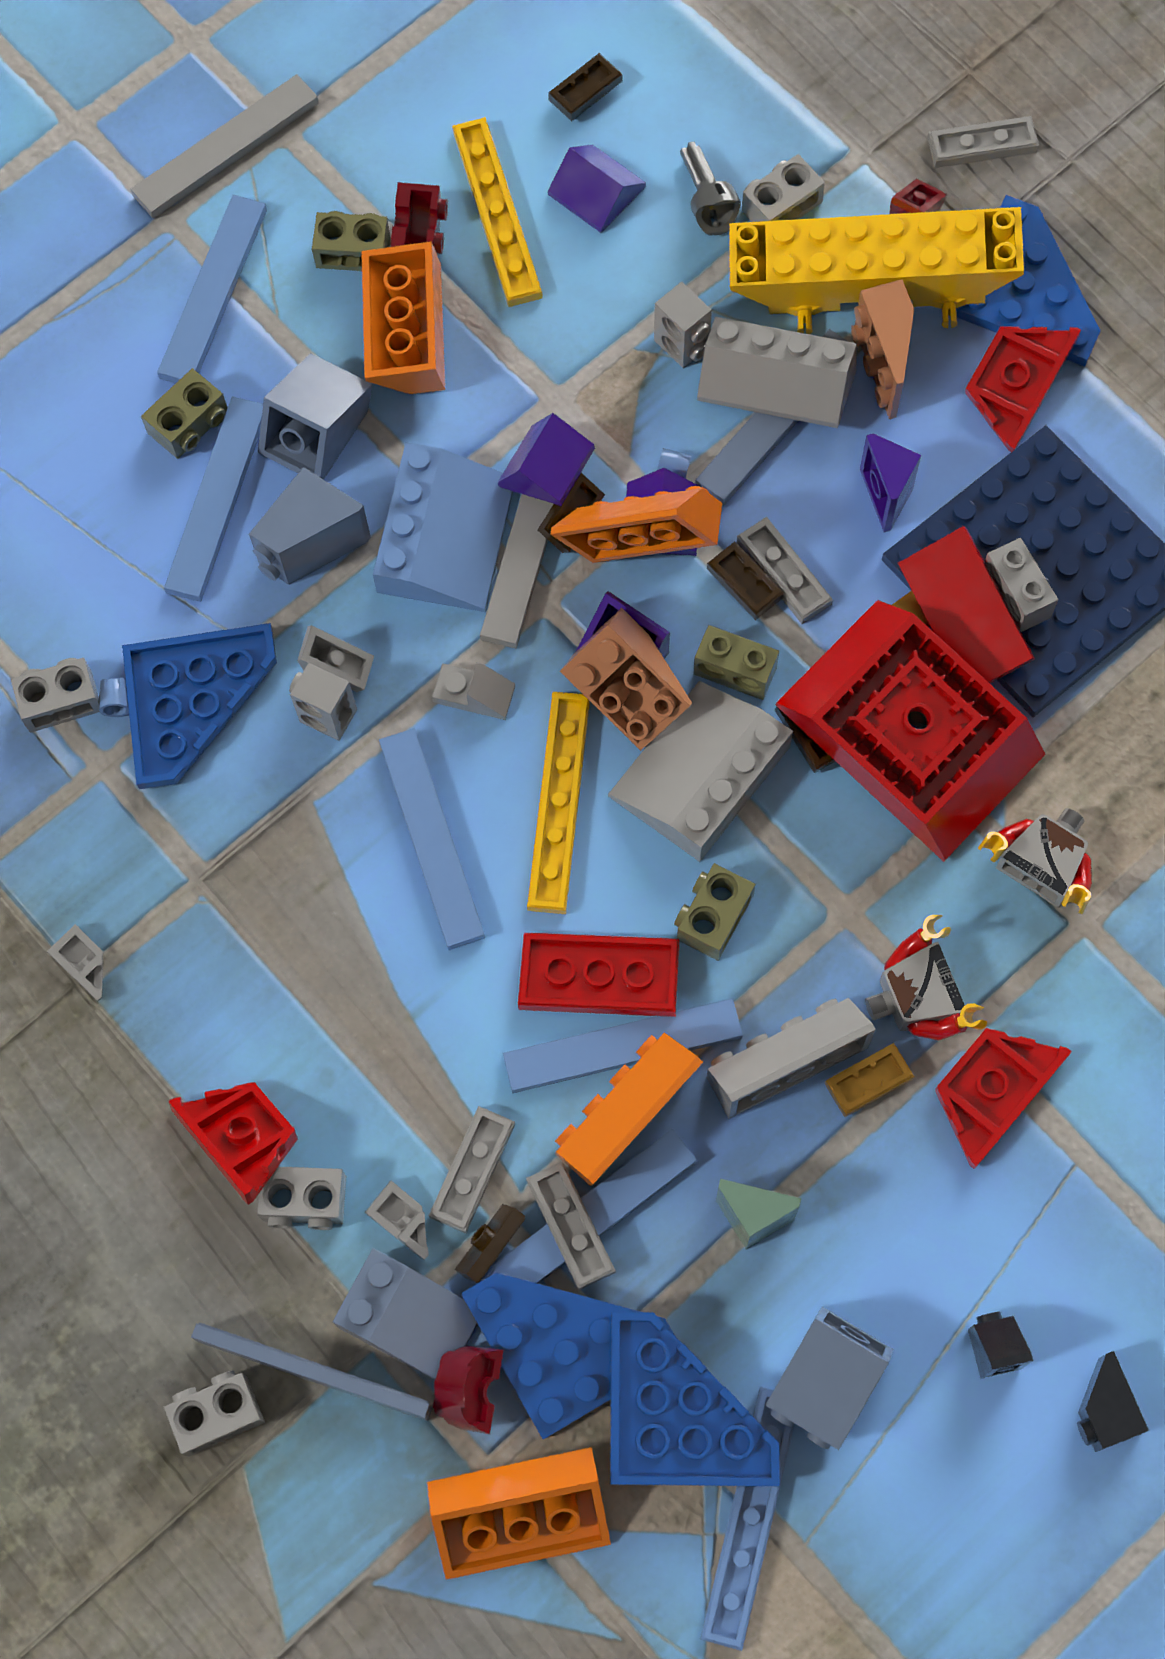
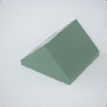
(755, 1211)

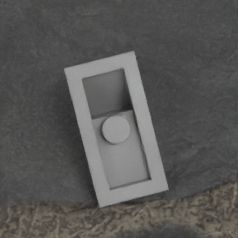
(335, 657)
(474, 691)

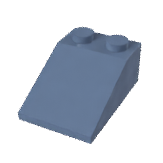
(405, 1314)

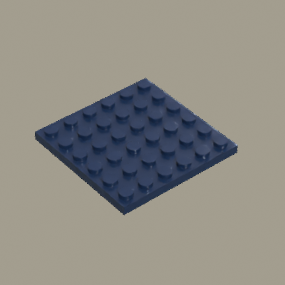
(1084, 541)

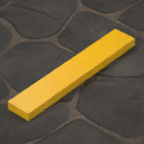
(497, 212)
(558, 803)

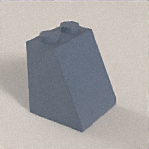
(312, 415)
(307, 528)
(829, 1379)

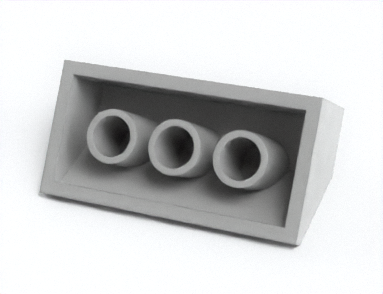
(777, 372)
(789, 1056)

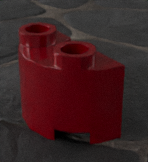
(419, 215)
(463, 1386)

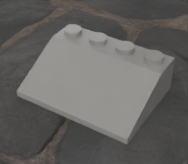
(702, 769)

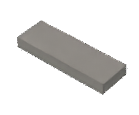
(983, 141)
(780, 562)
(472, 1169)
(570, 1225)

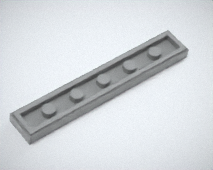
(224, 146)
(516, 574)

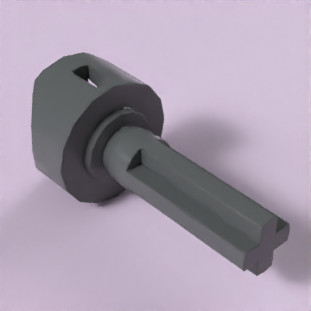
(713, 197)

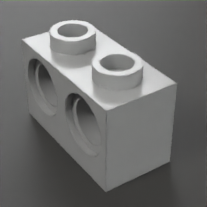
(786, 200)
(682, 324)
(1021, 584)
(323, 701)
(57, 704)
(304, 1185)
(217, 1424)

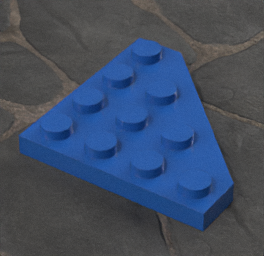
(1041, 296)
(186, 694)
(551, 1346)
(676, 1418)

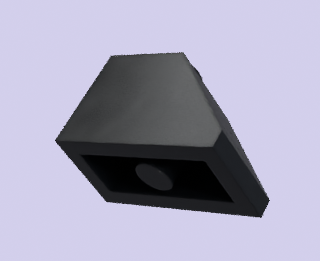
(998, 1345)
(1109, 1407)

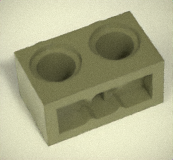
(352, 231)
(178, 408)
(735, 662)
(722, 914)

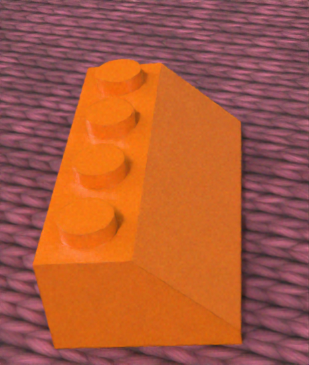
(403, 318)
(642, 525)
(628, 1107)
(518, 1513)

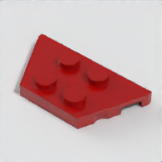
(1017, 377)
(994, 1087)
(239, 1134)

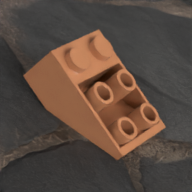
(884, 334)
(627, 679)

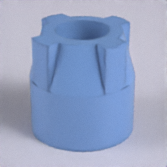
(675, 462)
(113, 697)

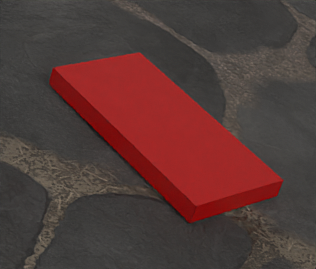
(966, 605)
(599, 974)

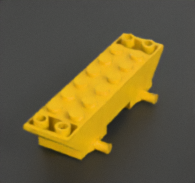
(827, 261)

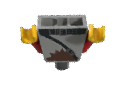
(1045, 857)
(922, 989)

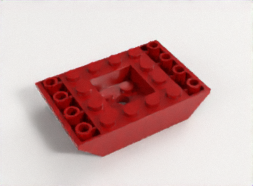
(929, 778)

